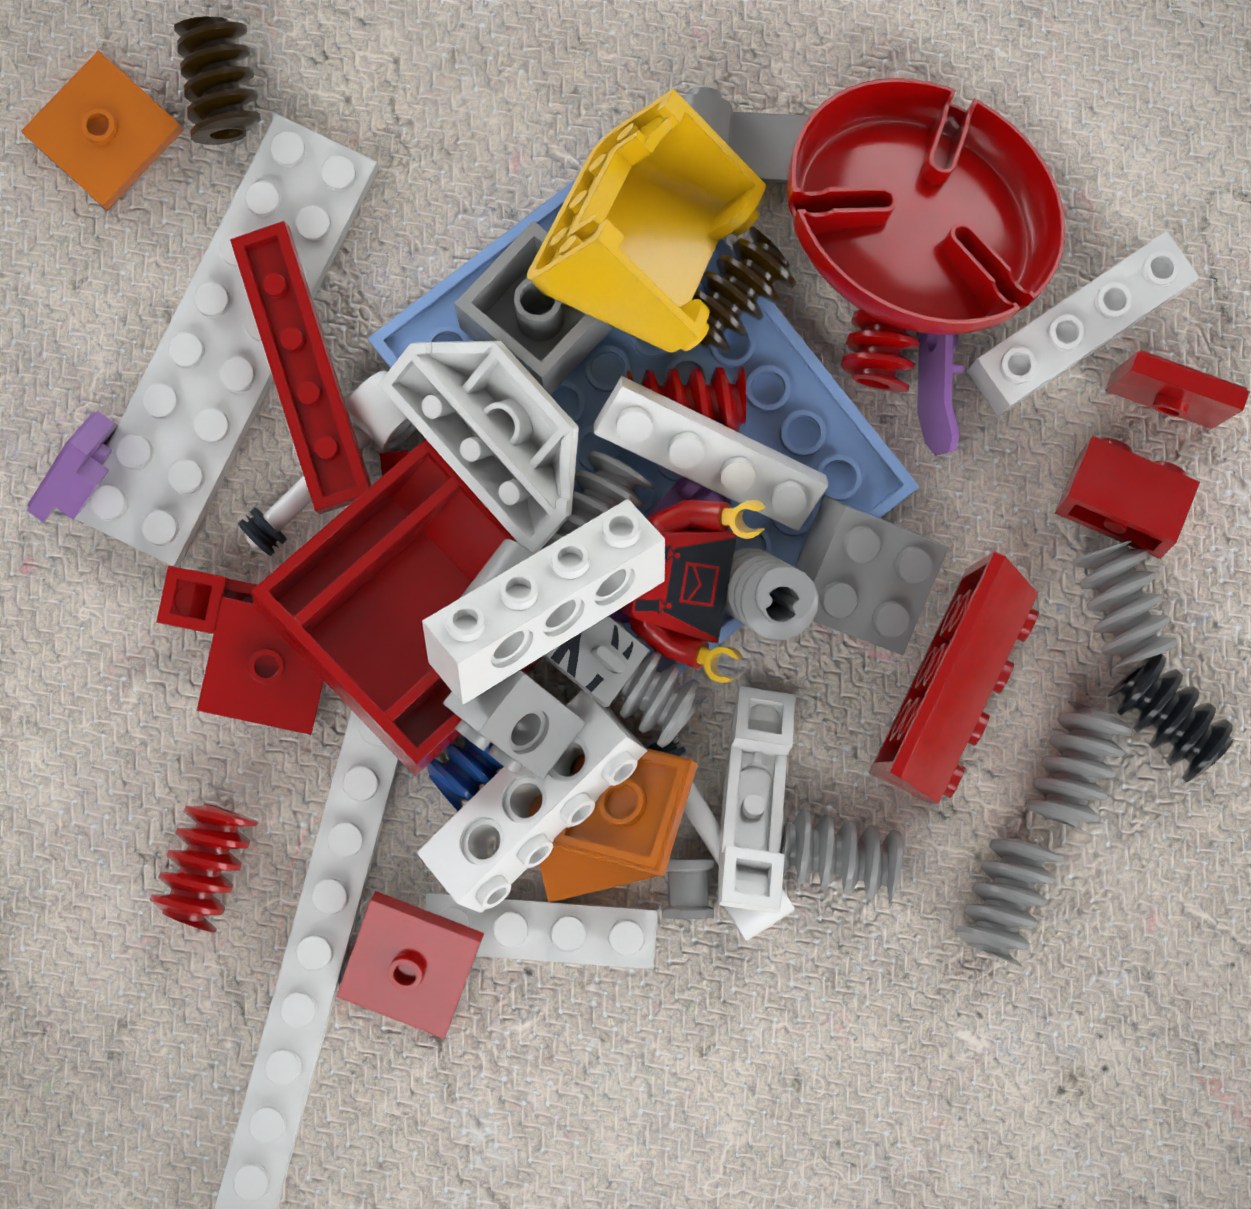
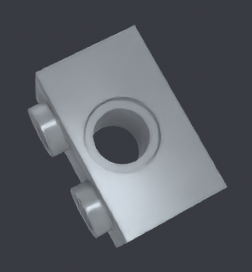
(520, 721)

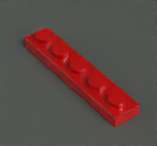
(301, 366)

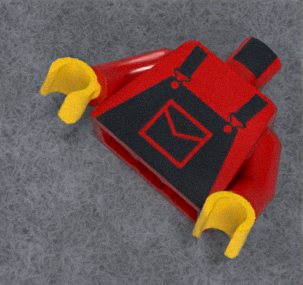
(690, 603)

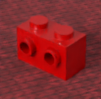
(1128, 496)

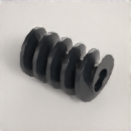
(1174, 716)

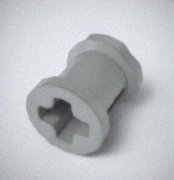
(688, 889)

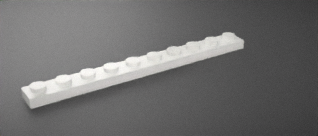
(310, 972)

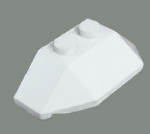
(492, 430)

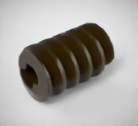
(215, 79)
(740, 286)

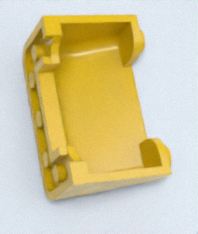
(648, 224)

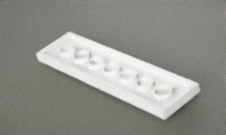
(211, 358)

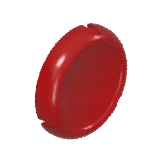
(924, 207)

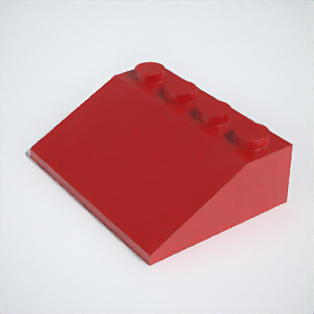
(956, 680)

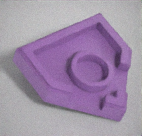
(76, 470)

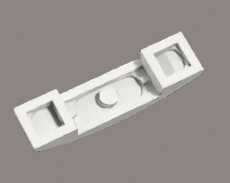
(754, 800)

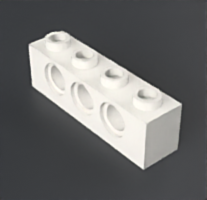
(1082, 323)
(544, 600)
(460, 848)

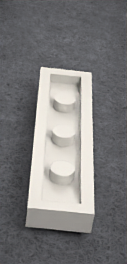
(709, 453)
(558, 931)

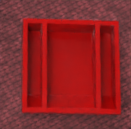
(365, 585)

